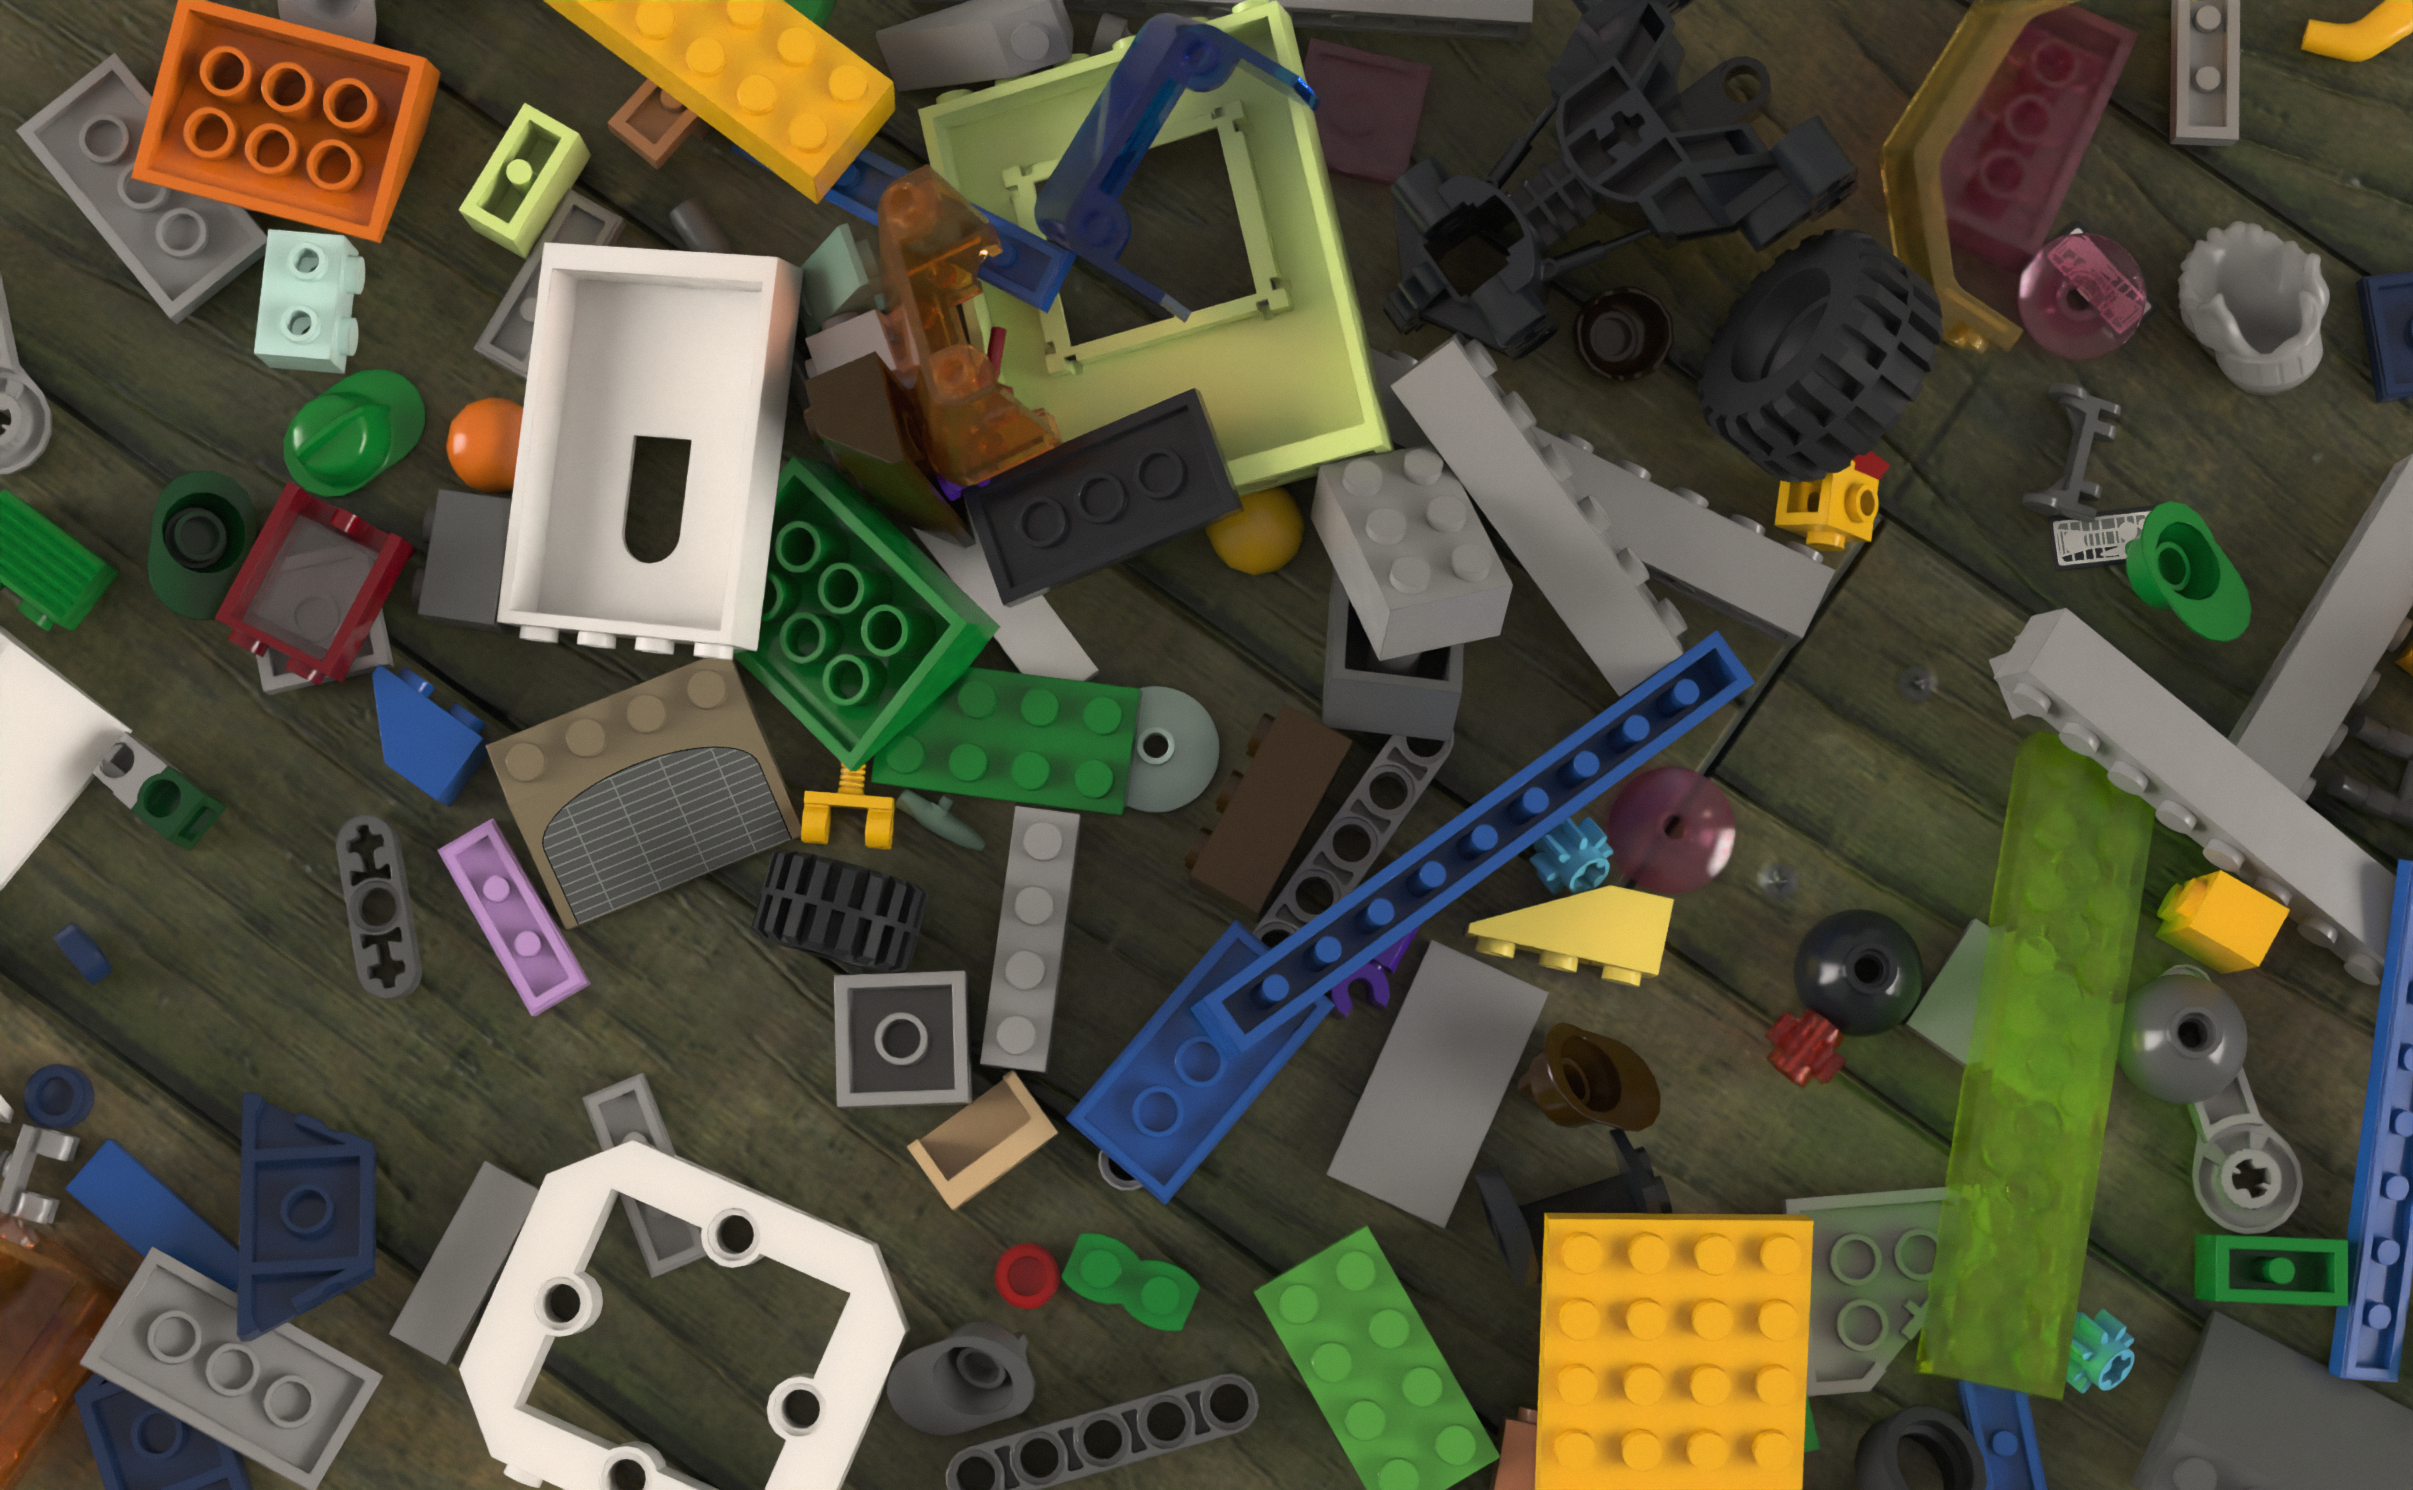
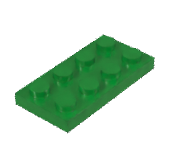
(1020, 742)

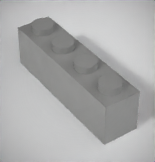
(1031, 940)

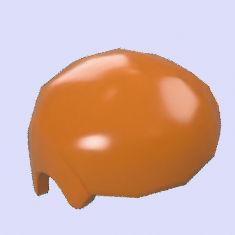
(486, 444)

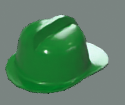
(354, 432)
(2185, 571)

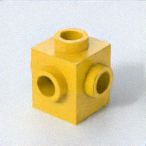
(1829, 509)

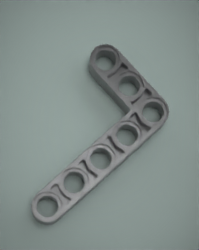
(1128, 1415)

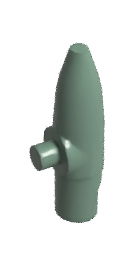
(939, 819)

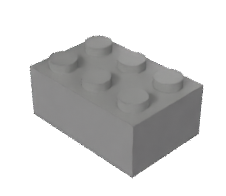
(1410, 551)

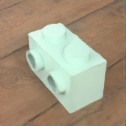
(308, 301)

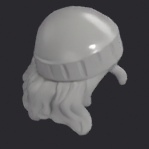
(2255, 306)

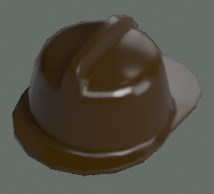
(1591, 1081)

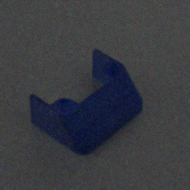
(1081, 196)

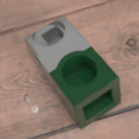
(158, 791)

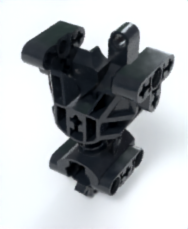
(1629, 151)

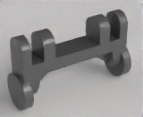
(2082, 414)

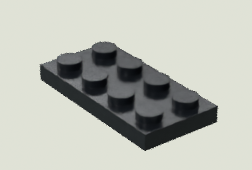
(1103, 498)

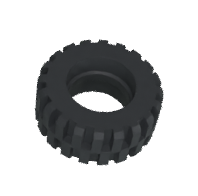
(1820, 356)

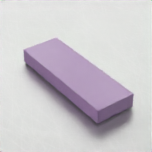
(513, 917)

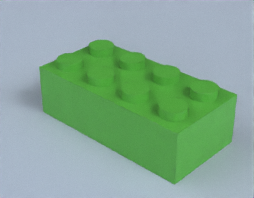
(1375, 1368)

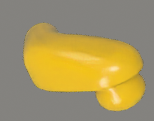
(2363, 38)

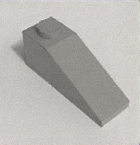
(977, 42)

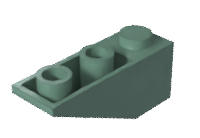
(839, 280)

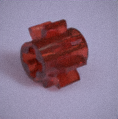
(1805, 1048)

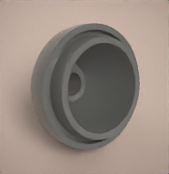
(2159, 1060)

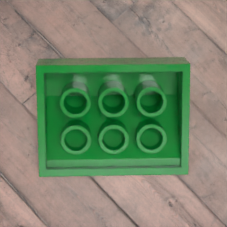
(855, 617)

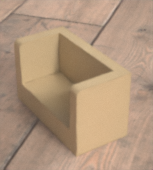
(984, 1141)

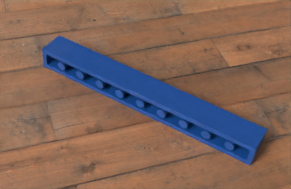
(1470, 847)

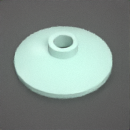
(1192, 753)

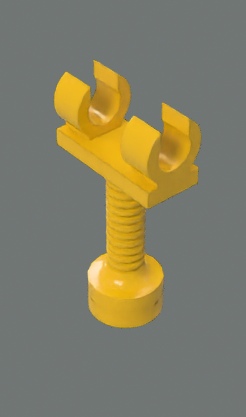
(817, 811)

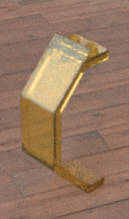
(1913, 155)

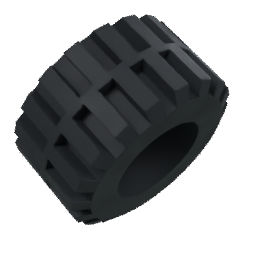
(840, 911)

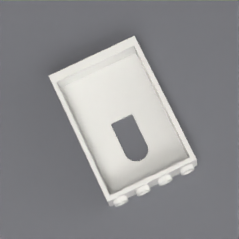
(658, 352)

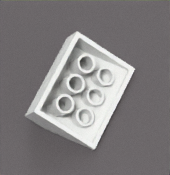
(47, 749)

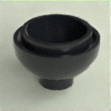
(1828, 979)

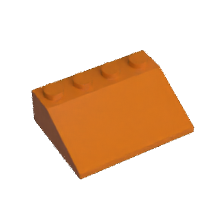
(285, 119)

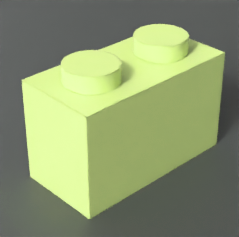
(525, 181)

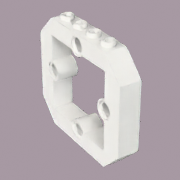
(556, 1251)

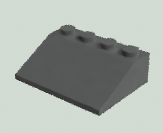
(2273, 1421)

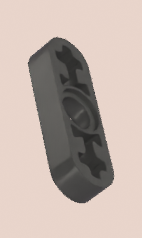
(385, 858)

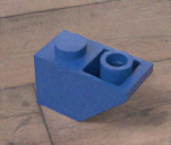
(424, 741)

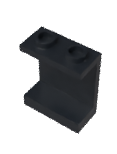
(1521, 1228)

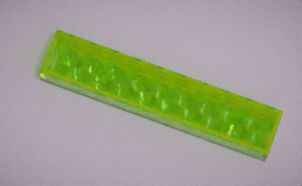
(2037, 1077)

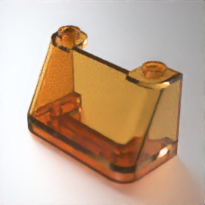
(928, 266)

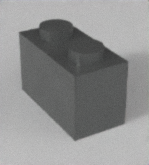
(463, 561)

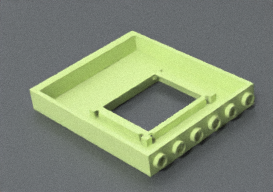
(1279, 379)

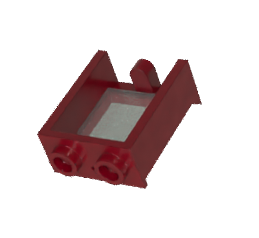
(313, 585)

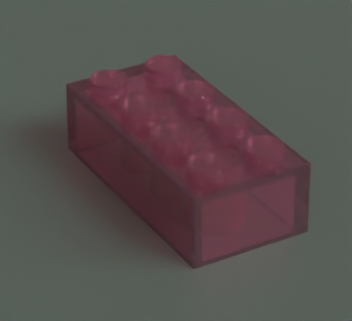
(2029, 134)

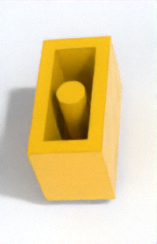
(2220, 922)

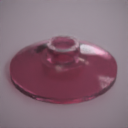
(2106, 276)
(1644, 848)

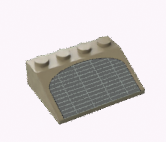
(645, 790)

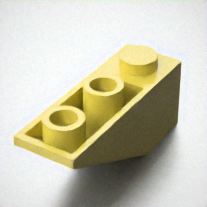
(1598, 928)

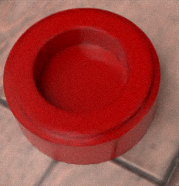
(1027, 1276)

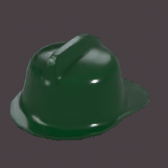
(199, 542)

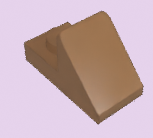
(655, 124)

